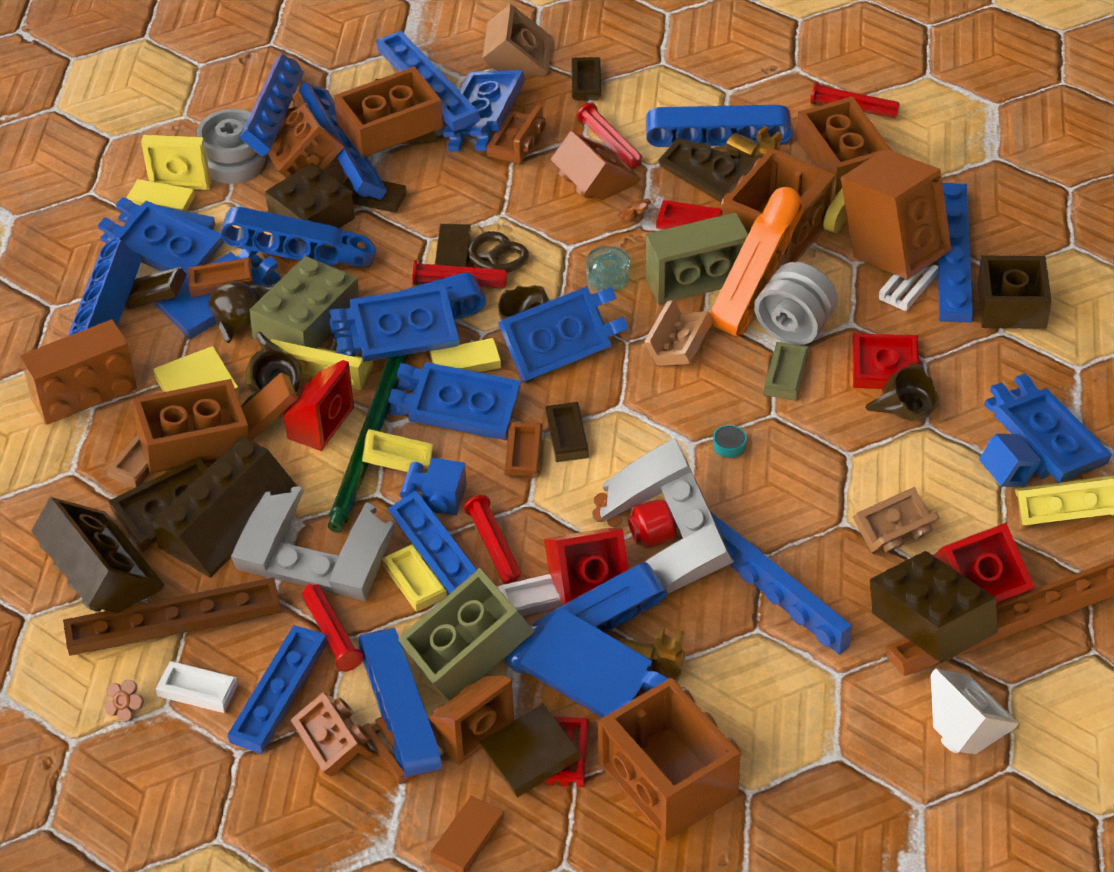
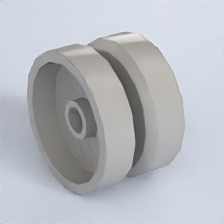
(228, 155)
(796, 303)

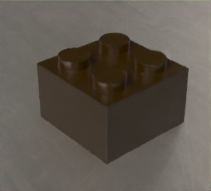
(312, 197)
(1014, 292)

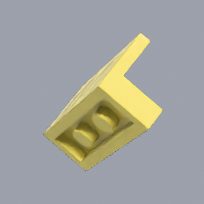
(315, 360)
(1066, 500)

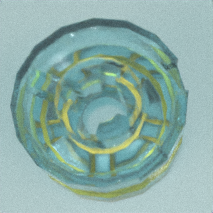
(607, 268)

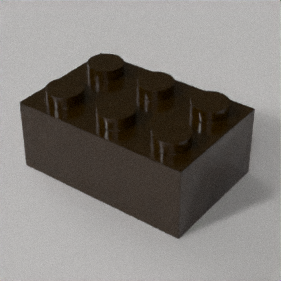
(933, 606)

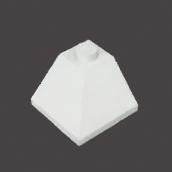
(966, 713)

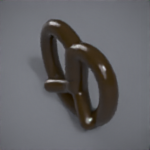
(505, 246)

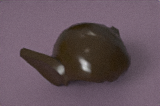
(520, 300)
(232, 305)
(267, 365)
(907, 394)

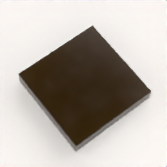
(530, 750)

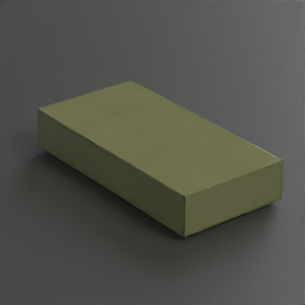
(786, 371)

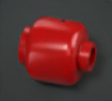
(652, 523)

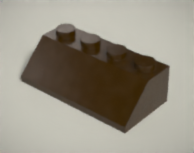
(213, 511)
(94, 556)

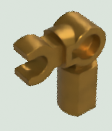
(751, 148)
(667, 657)

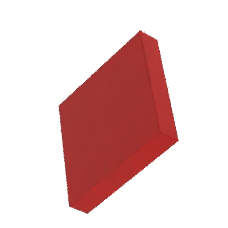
(880, 356)

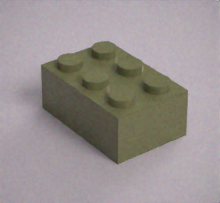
(693, 257)
(301, 303)
(465, 635)

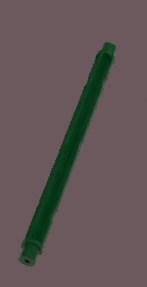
(356, 468)

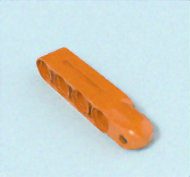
(757, 261)

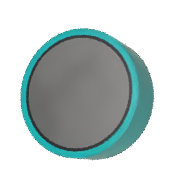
(729, 441)

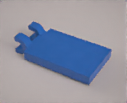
(493, 97)
(161, 236)
(193, 314)
(396, 324)
(559, 332)
(456, 399)
(1047, 428)
(588, 664)

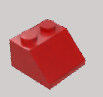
(321, 407)
(585, 560)
(990, 562)

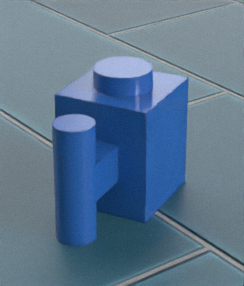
(1011, 460)
(440, 487)

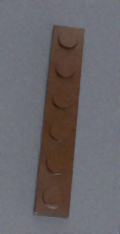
(171, 616)

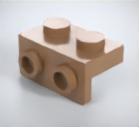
(677, 335)
(894, 520)

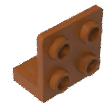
(302, 143)

